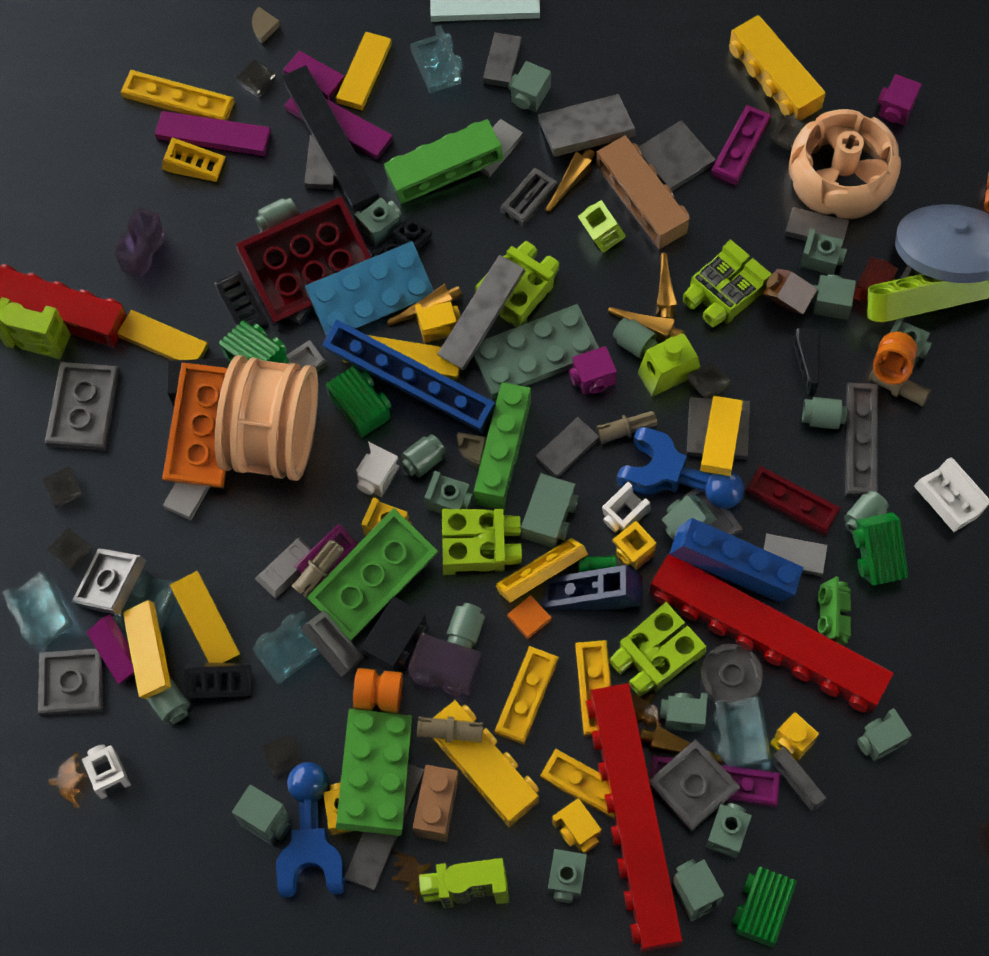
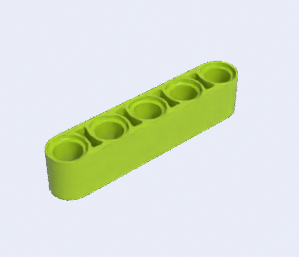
(920, 295)

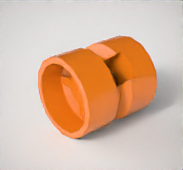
(895, 358)
(378, 690)

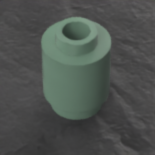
(276, 213)
(634, 337)
(824, 413)
(422, 456)
(866, 506)
(465, 625)
(170, 704)

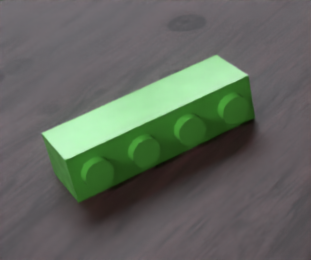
(443, 161)
(502, 446)

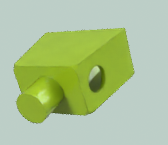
(671, 363)

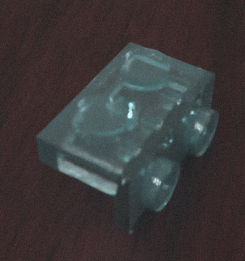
(437, 61)
(150, 589)
(38, 610)
(286, 648)
(742, 732)

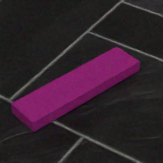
(213, 133)
(360, 133)
(755, 785)

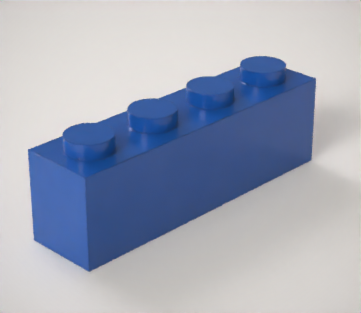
(736, 560)

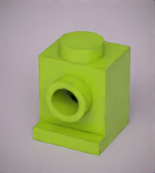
(601, 226)

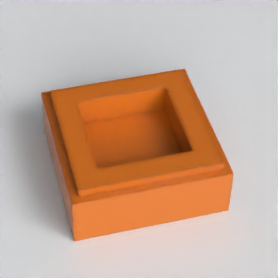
(529, 617)

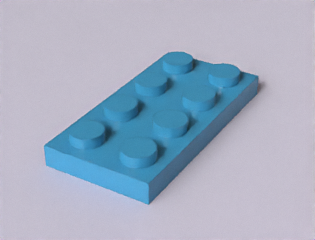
(370, 289)

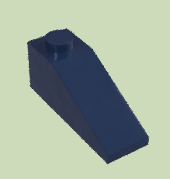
(594, 590)

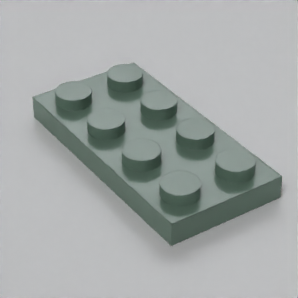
(534, 349)

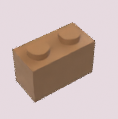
(435, 803)

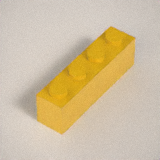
(776, 69)
(489, 770)

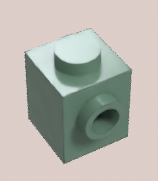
(530, 86)
(833, 296)
(685, 509)
(729, 830)
(566, 875)

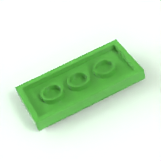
(373, 574)
(374, 772)

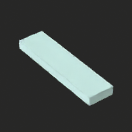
(483, 10)

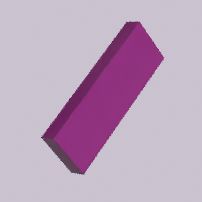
(741, 145)

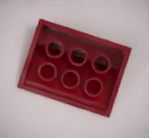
(300, 253)

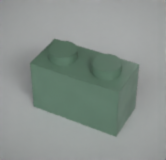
(548, 511)
(262, 815)
(696, 889)

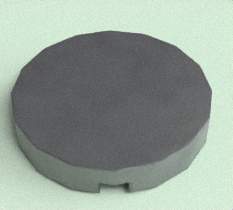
(731, 673)

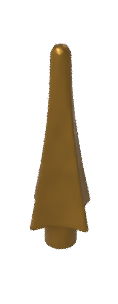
(578, 168)
(439, 295)
(666, 298)
(661, 326)
(666, 742)

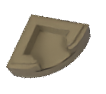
(264, 24)
(471, 447)

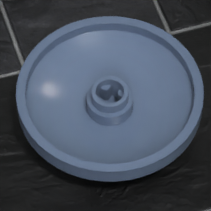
(946, 242)

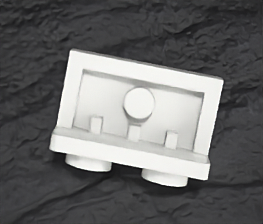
(953, 495)

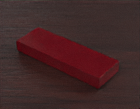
(792, 500)

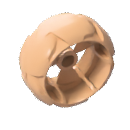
(848, 134)

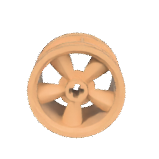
(266, 417)

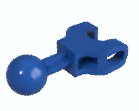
(670, 470)
(310, 843)

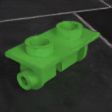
(833, 598)

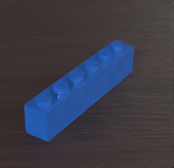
(409, 376)

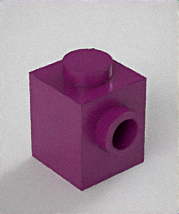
(898, 99)
(593, 371)

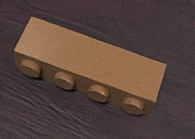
(643, 192)

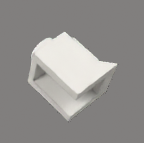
(376, 471)
(624, 497)
(98, 756)

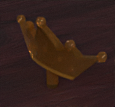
(645, 710)
(68, 779)
(409, 872)

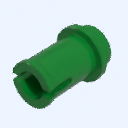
(591, 563)

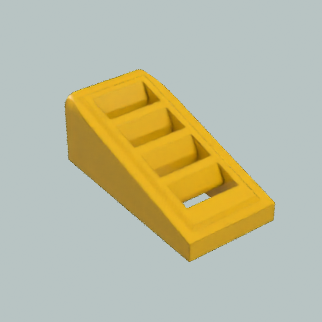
(180, 166)

